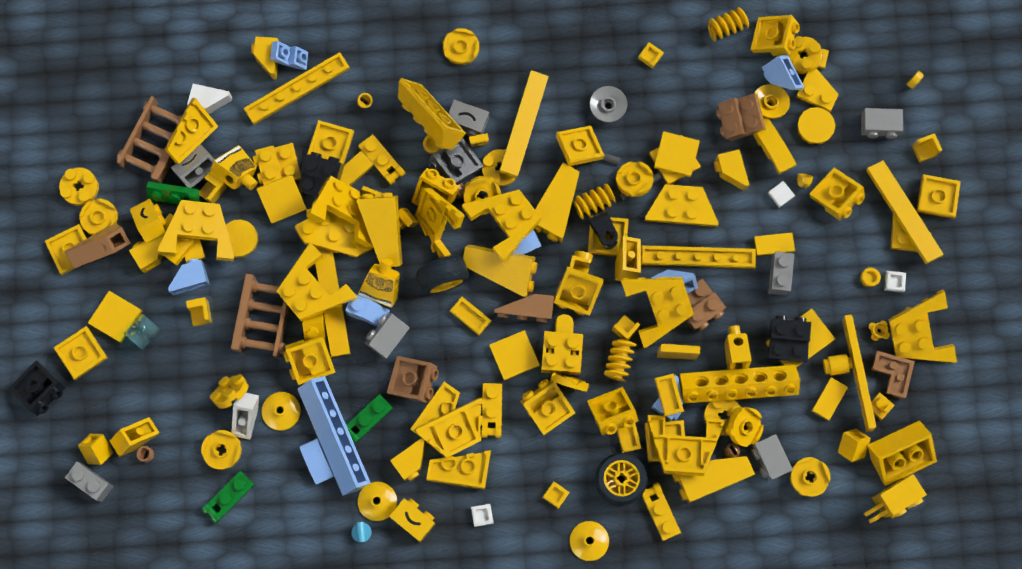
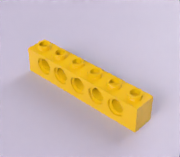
(739, 384)

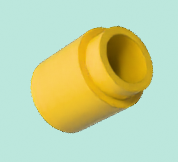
(837, 364)

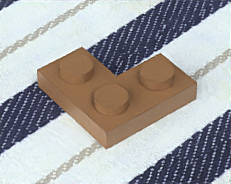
(899, 372)

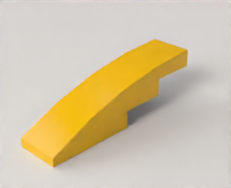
(775, 147)

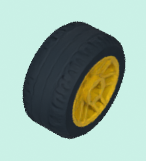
(442, 274)
(630, 469)

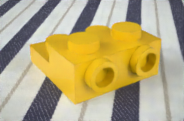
(775, 35)
(276, 163)
(443, 186)
(838, 194)
(578, 291)
(308, 359)
(547, 406)
(613, 411)

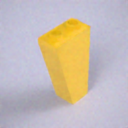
(557, 203)
(383, 225)
(513, 274)
(718, 475)

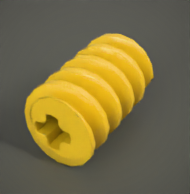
(727, 22)
(595, 200)
(619, 359)

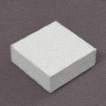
(781, 194)
(895, 281)
(482, 515)

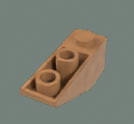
(98, 246)
(531, 306)

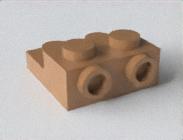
(740, 117)
(705, 307)
(412, 379)

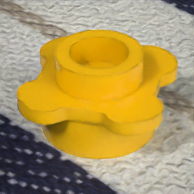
(882, 325)

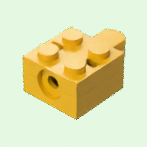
(562, 348)
(896, 498)

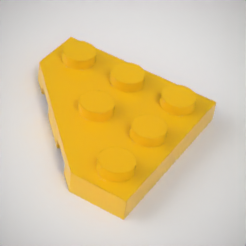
(332, 235)

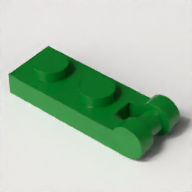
(171, 193)
(369, 418)
(228, 497)

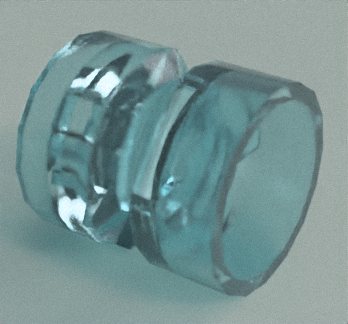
(142, 331)

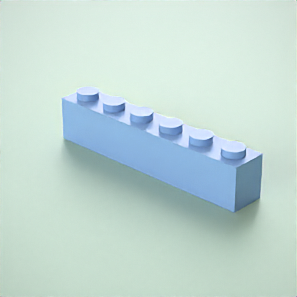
(333, 435)

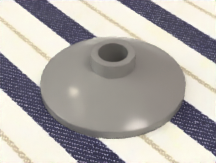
(612, 96)

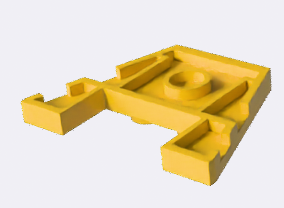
(342, 201)
(511, 213)
(433, 215)
(201, 222)
(304, 292)
(668, 302)
(913, 335)
(684, 453)

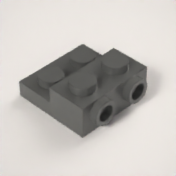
(456, 163)

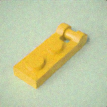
(381, 159)
(492, 409)
(660, 512)

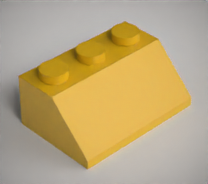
(902, 453)

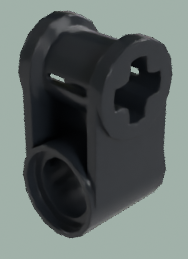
(604, 227)

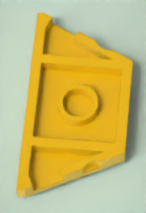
(682, 206)
(454, 429)

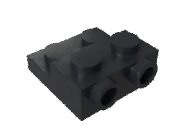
(316, 171)
(789, 339)
(37, 388)

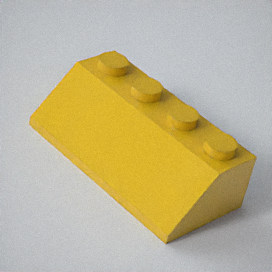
(429, 114)

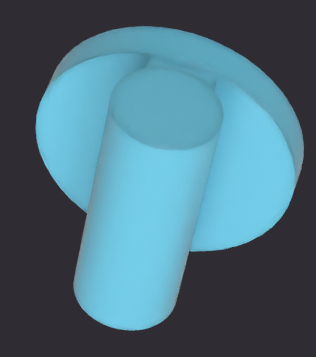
(361, 532)

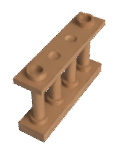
(159, 171)
(244, 322)

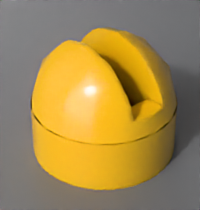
(366, 97)
(804, 180)

